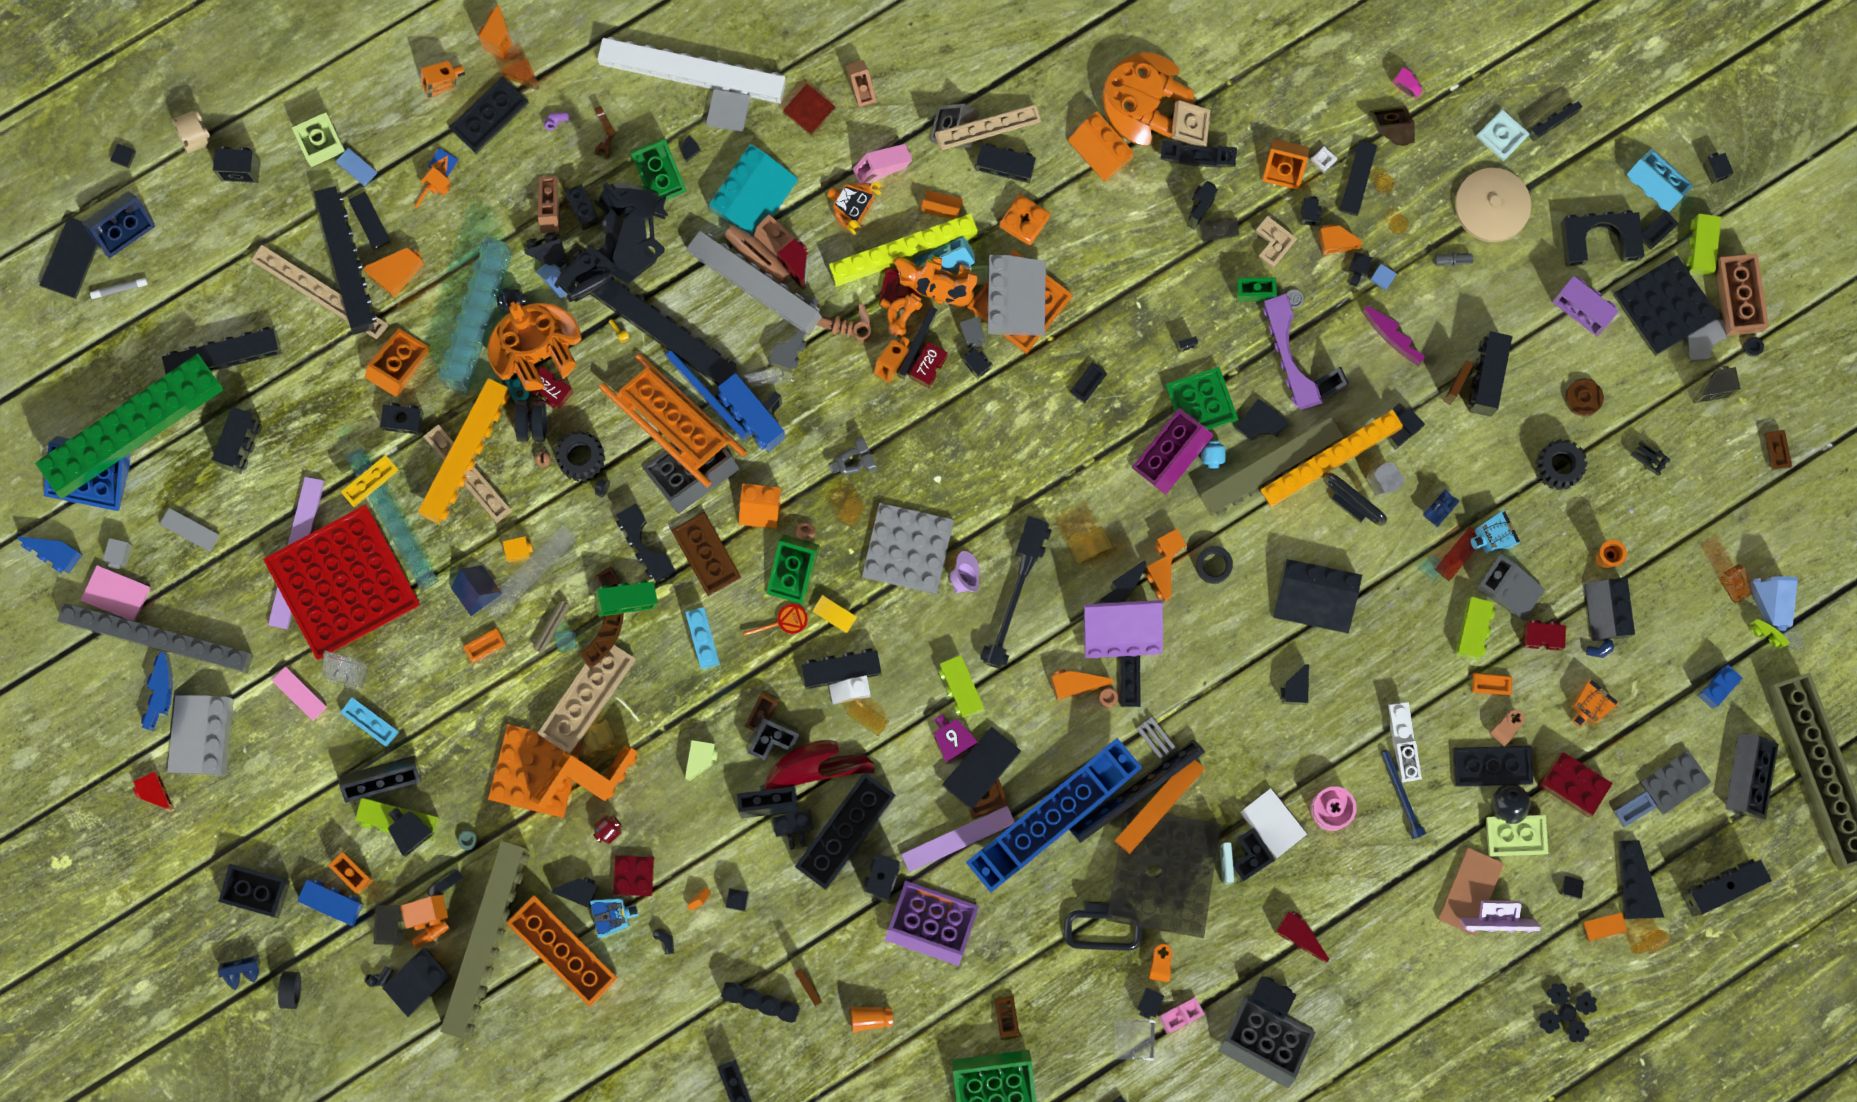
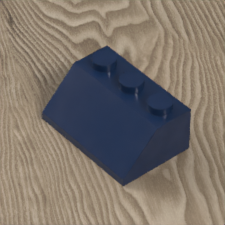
(118, 224)

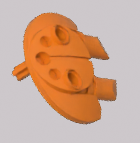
(1142, 96)
(533, 342)

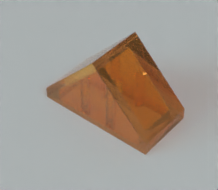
(521, 73)

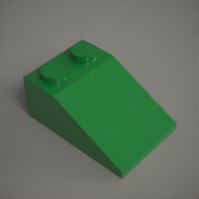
(658, 168)
(792, 569)

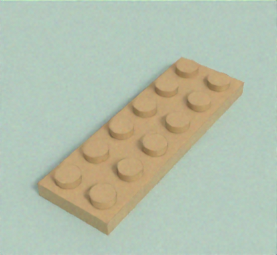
(585, 700)

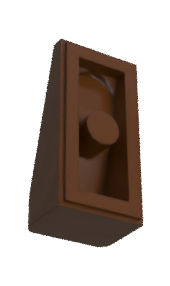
(765, 704)

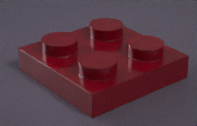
(633, 876)

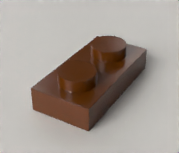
(1778, 450)

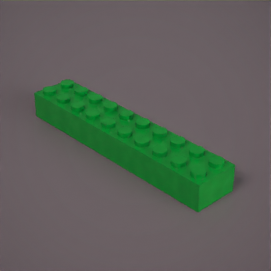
(129, 426)

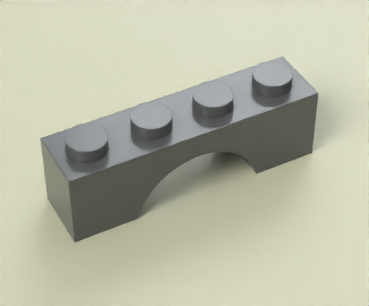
(785, 354)

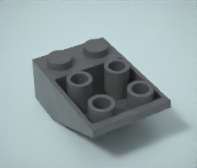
(1510, 587)

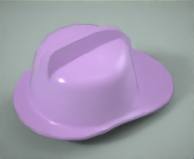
(966, 574)

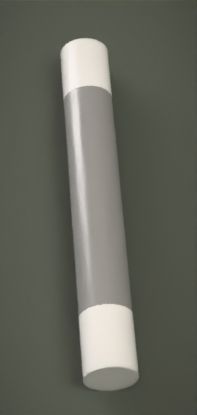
(118, 288)

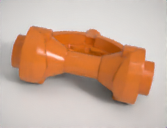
(897, 326)

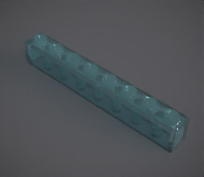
(395, 525)

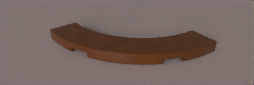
(609, 629)

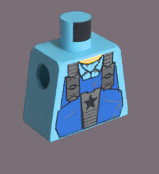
(611, 916)

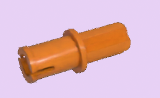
(430, 934)

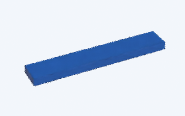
(706, 395)

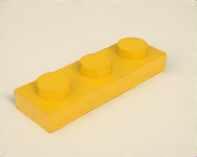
(369, 481)

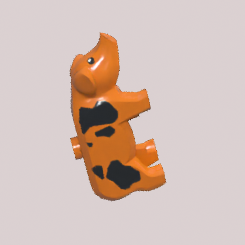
(937, 283)

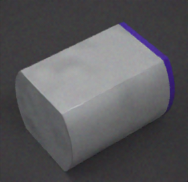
(1385, 479)

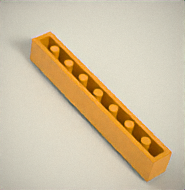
(463, 452)
(1331, 458)

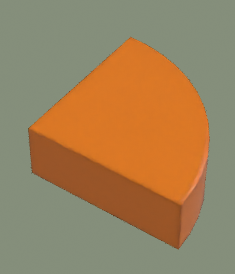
(699, 899)

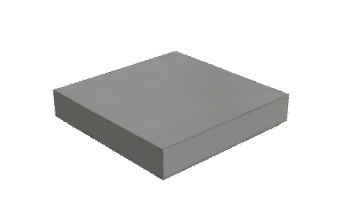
(728, 110)

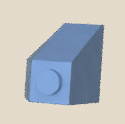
(1775, 599)

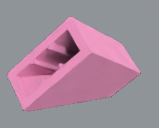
(882, 163)

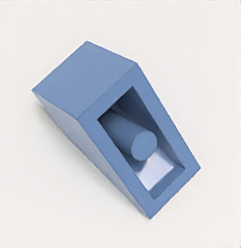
(549, 275)

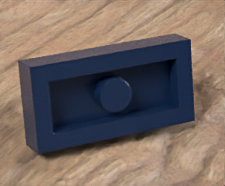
(231, 970)

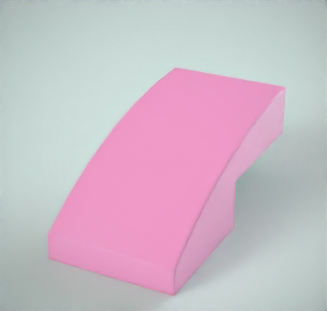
(1181, 1015)

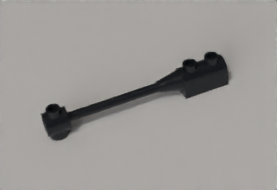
(1030, 549)

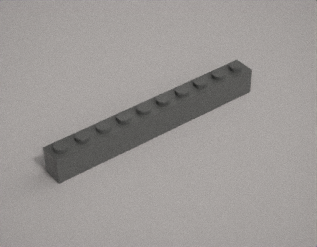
(155, 638)

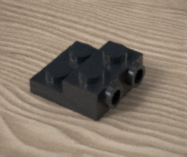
(1203, 199)

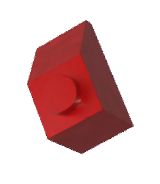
(152, 789)

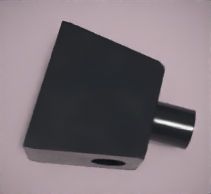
(408, 831)

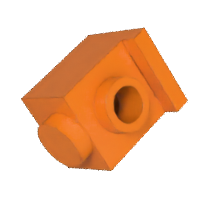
(436, 182)

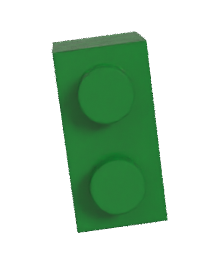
(1255, 289)

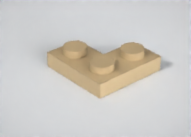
(1279, 241)

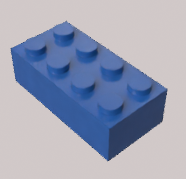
(751, 412)

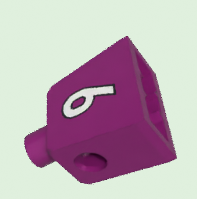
(952, 738)

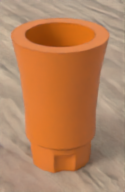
(1616, 552)
(870, 1018)

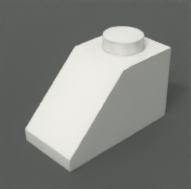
(850, 690)

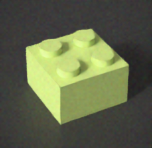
(318, 139)

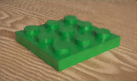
(1203, 398)

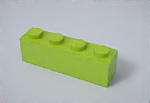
(376, 814)

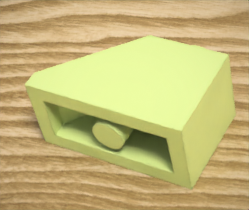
(700, 758)

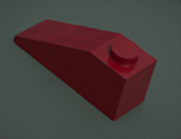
(1298, 933)

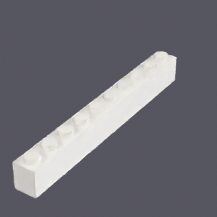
(691, 70)

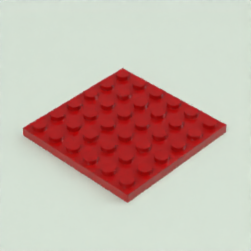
(341, 582)

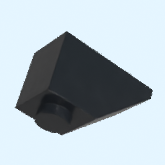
(1296, 689)
(578, 891)

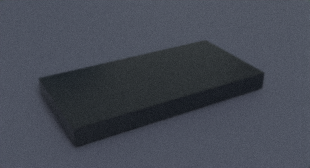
(489, 115)
(70, 260)
(1492, 766)
(981, 768)

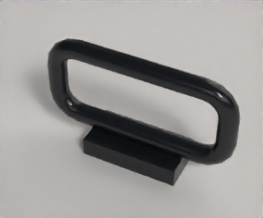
(1353, 501)
(1100, 911)

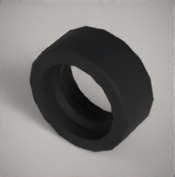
(1219, 551)
(289, 990)

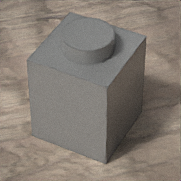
(117, 553)

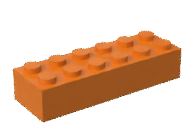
(562, 951)

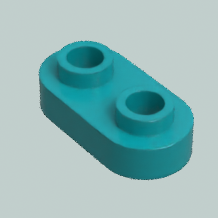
(515, 387)

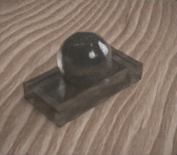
(1219, 229)

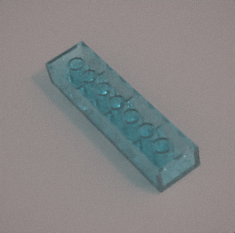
(475, 315)

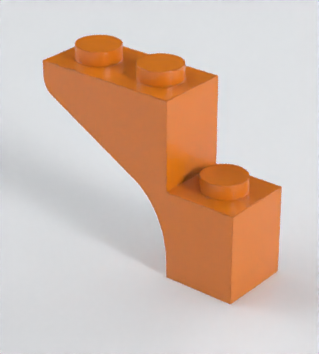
(1160, 571)

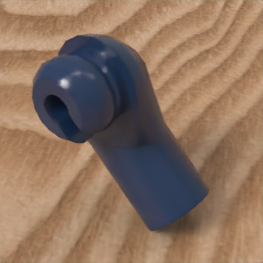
(1601, 652)

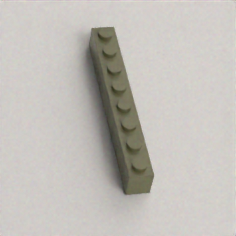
(1270, 467)

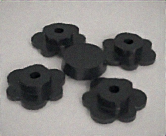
(1567, 1012)

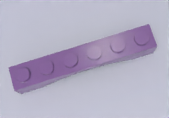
(1281, 315)

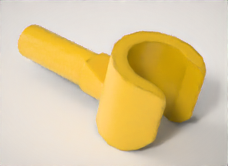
(622, 336)

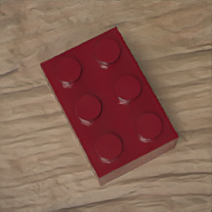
(1575, 784)

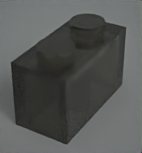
(388, 925)

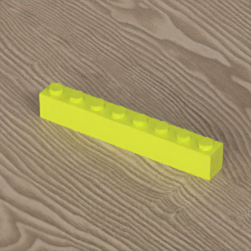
(906, 247)

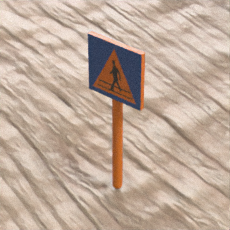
(443, 163)

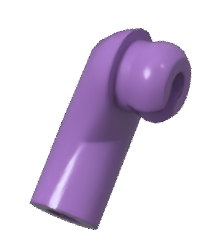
(554, 118)

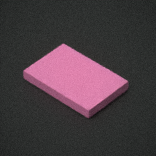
(115, 594)

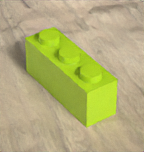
(1704, 244)
(1475, 628)
(960, 687)

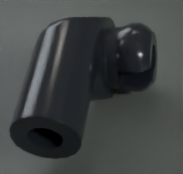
(666, 938)
(378, 979)

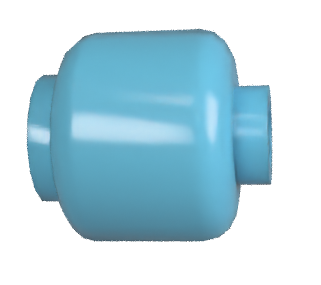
(1213, 454)

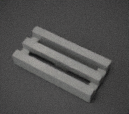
(1162, 734)

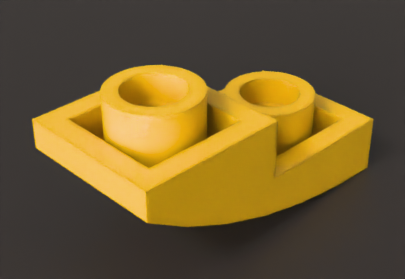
(834, 614)

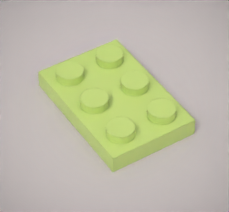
(1518, 839)

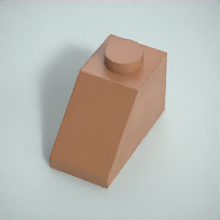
(861, 83)

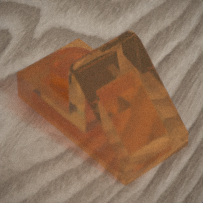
(1736, 583)

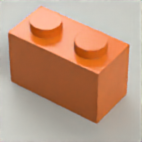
(350, 872)
(423, 912)

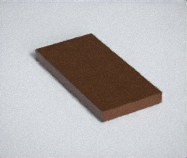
(706, 554)

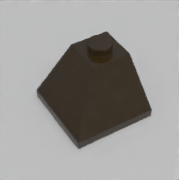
(1395, 124)

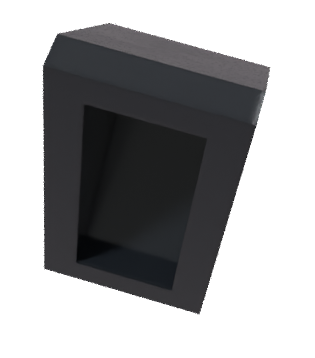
(1332, 383)

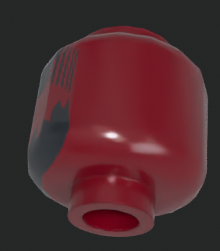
(607, 829)

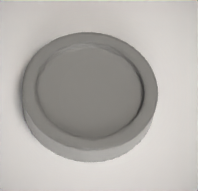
(1296, 298)

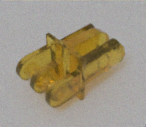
(1651, 942)

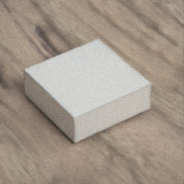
(1323, 159)

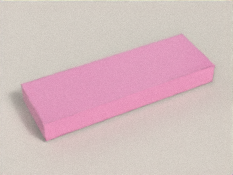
(299, 693)

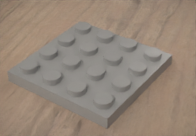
(908, 548)

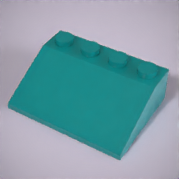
(752, 190)

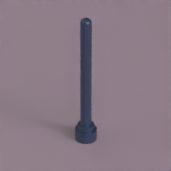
(1416, 829)

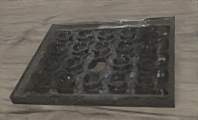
(1181, 894)

